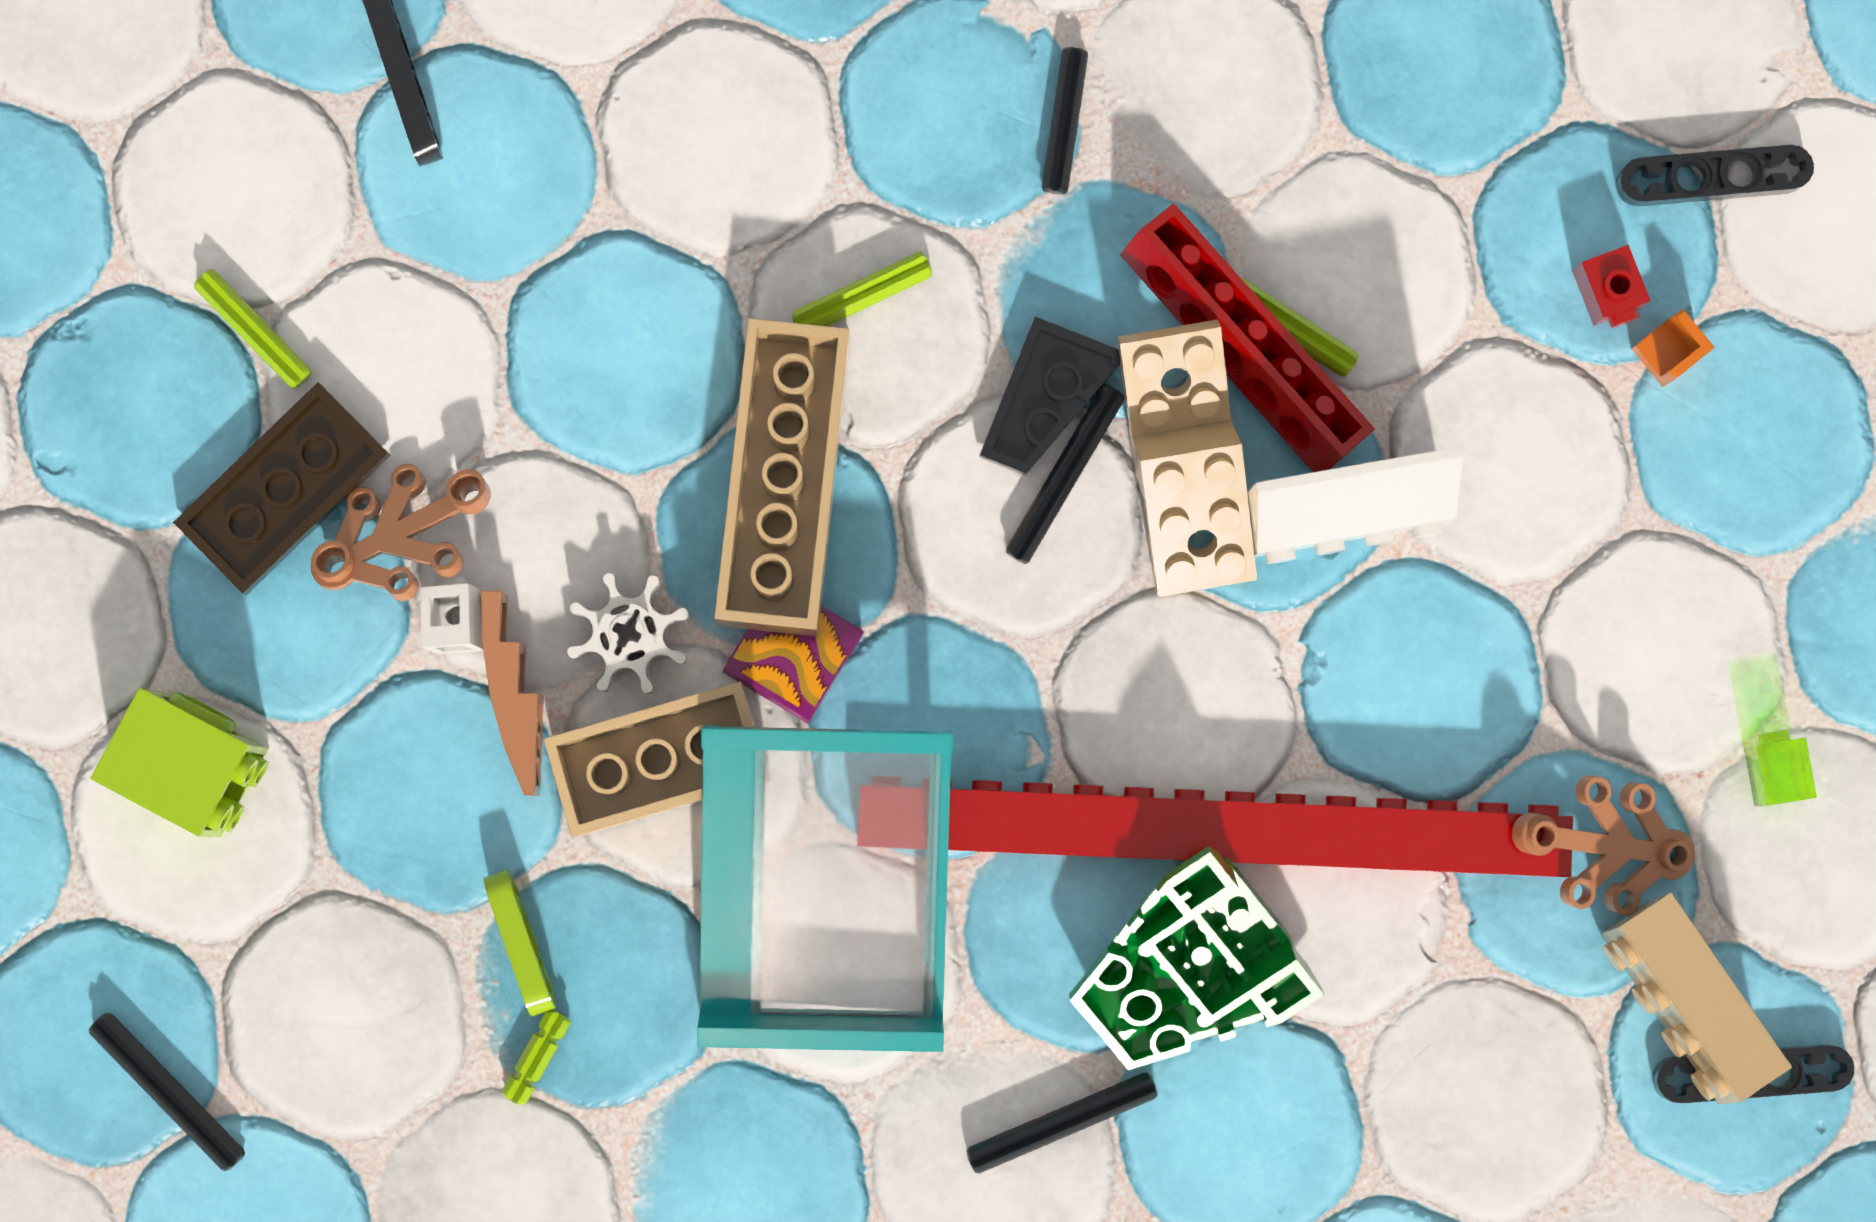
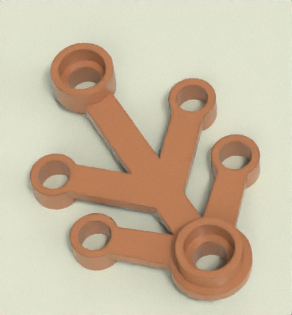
(394, 533)
(1615, 846)

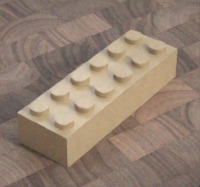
(782, 477)

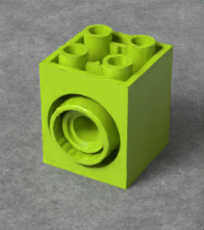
(182, 762)

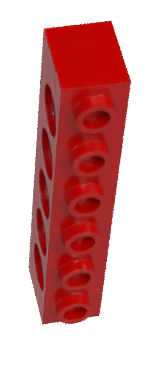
(1257, 348)

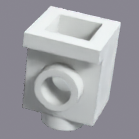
(436, 610)

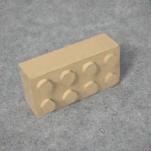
(640, 759)
(1694, 1001)

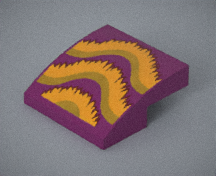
(792, 667)

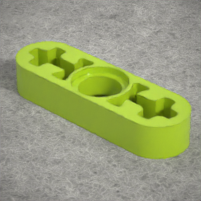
(520, 942)

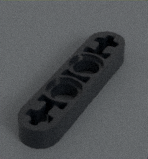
(403, 81)
(1715, 180)
(1816, 1082)

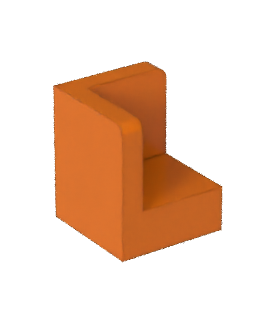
(1672, 348)

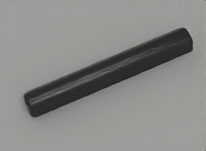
(1065, 474)
(166, 1091)
(1061, 1122)

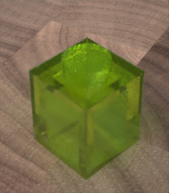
(1779, 769)

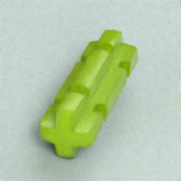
(536, 1057)

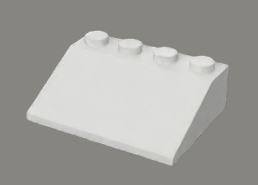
(1355, 504)

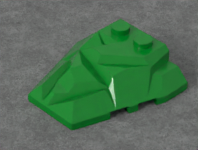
(1194, 966)

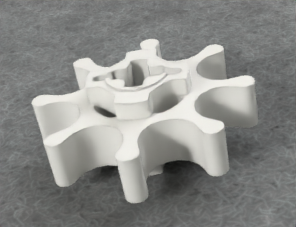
(606, 623)

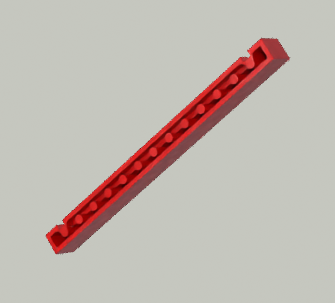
(1248, 830)

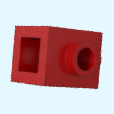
(1611, 287)

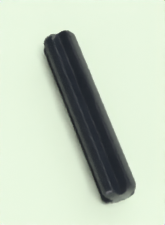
(1064, 120)

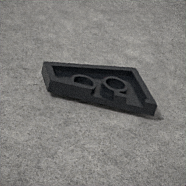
(1045, 393)

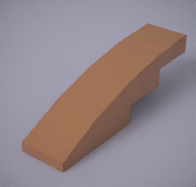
(516, 712)

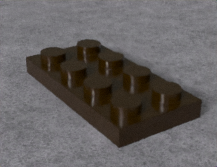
(281, 488)

